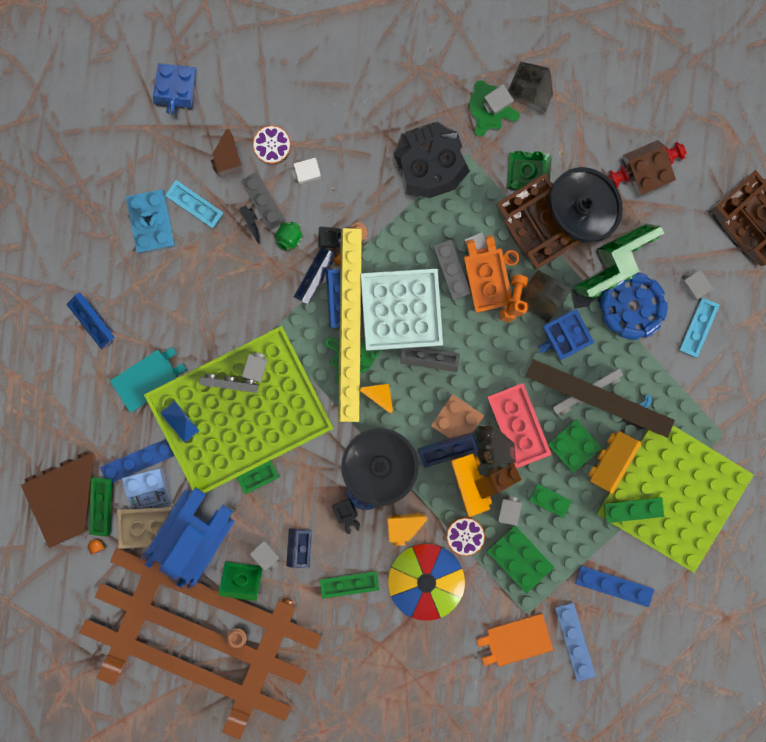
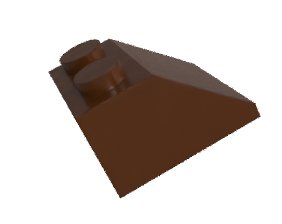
(226, 156)

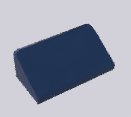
(299, 548)

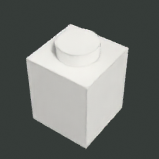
(306, 171)

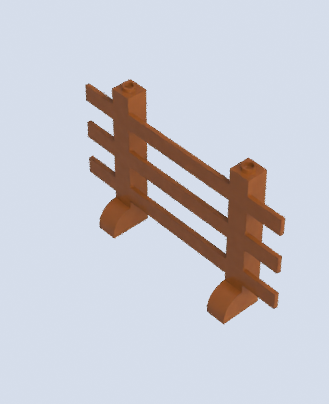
(262, 659)

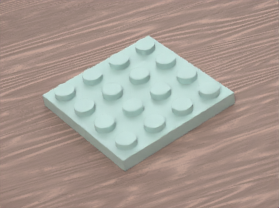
(401, 309)

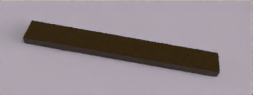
(600, 398)

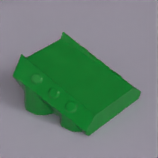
(526, 167)

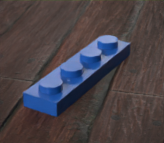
(137, 461)
(614, 586)

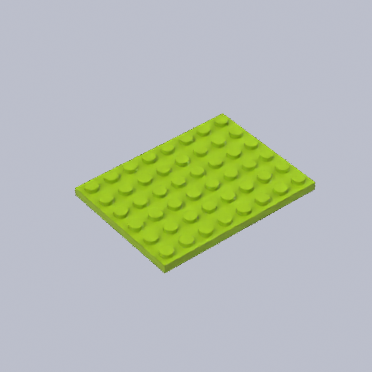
(241, 426)

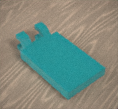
(146, 376)

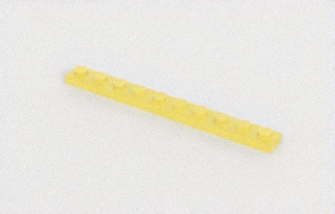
(350, 325)

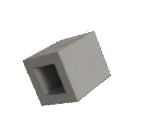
(497, 100)
(696, 284)
(255, 366)
(509, 510)
(265, 556)

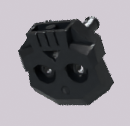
(435, 174)

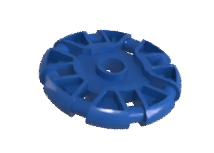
(641, 315)

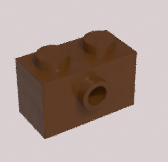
(498, 480)

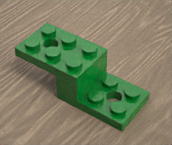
(618, 260)

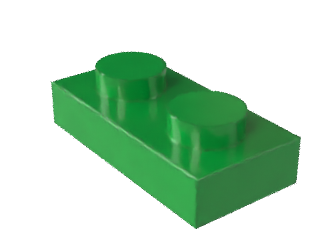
(257, 477)
(550, 500)

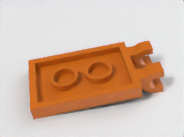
(487, 276)
(516, 641)

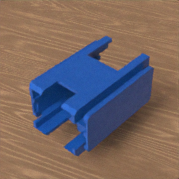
(185, 542)

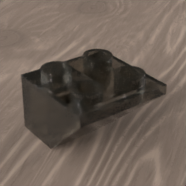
(532, 86)
(544, 295)
(494, 446)

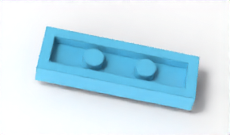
(194, 204)
(699, 327)

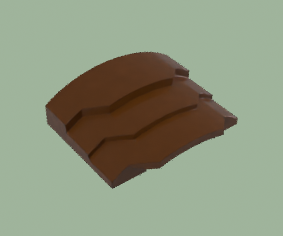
(744, 216)
(531, 224)

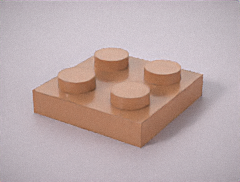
(457, 418)

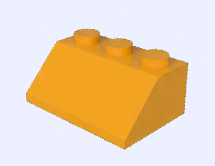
(614, 461)
(466, 473)
(404, 527)

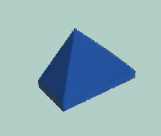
(179, 421)

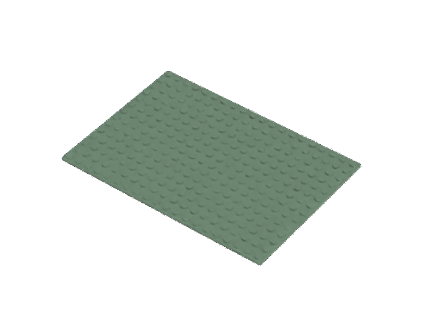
(490, 361)

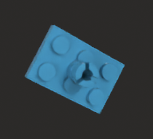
(150, 221)

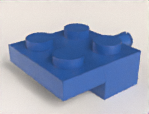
(174, 86)
(566, 335)

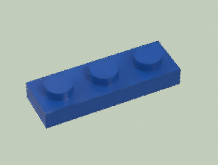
(333, 293)
(90, 320)

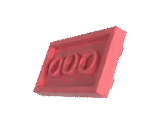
(520, 424)

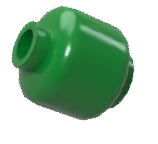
(288, 236)

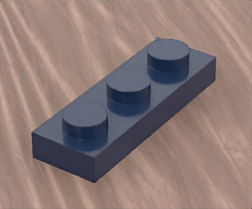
(314, 275)
(448, 449)

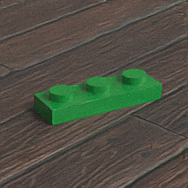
(100, 506)
(633, 509)
(349, 584)

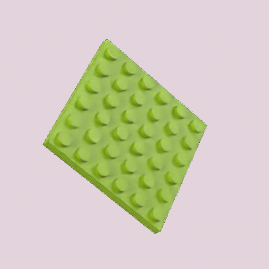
(696, 492)

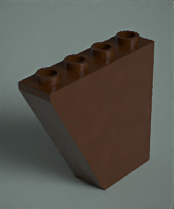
(62, 498)

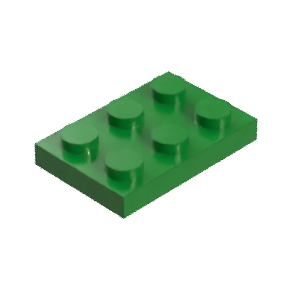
(520, 559)

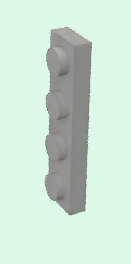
(611, 378)

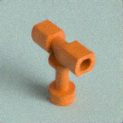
(516, 306)

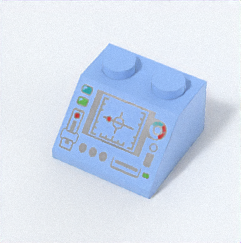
(147, 490)

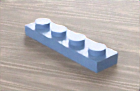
(575, 642)

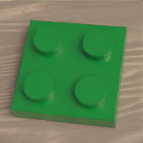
(574, 446)
(240, 581)

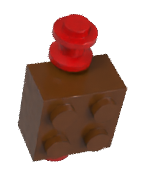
(649, 166)

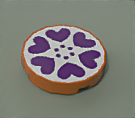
(271, 144)
(465, 536)

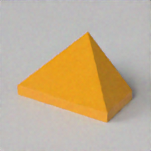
(380, 395)

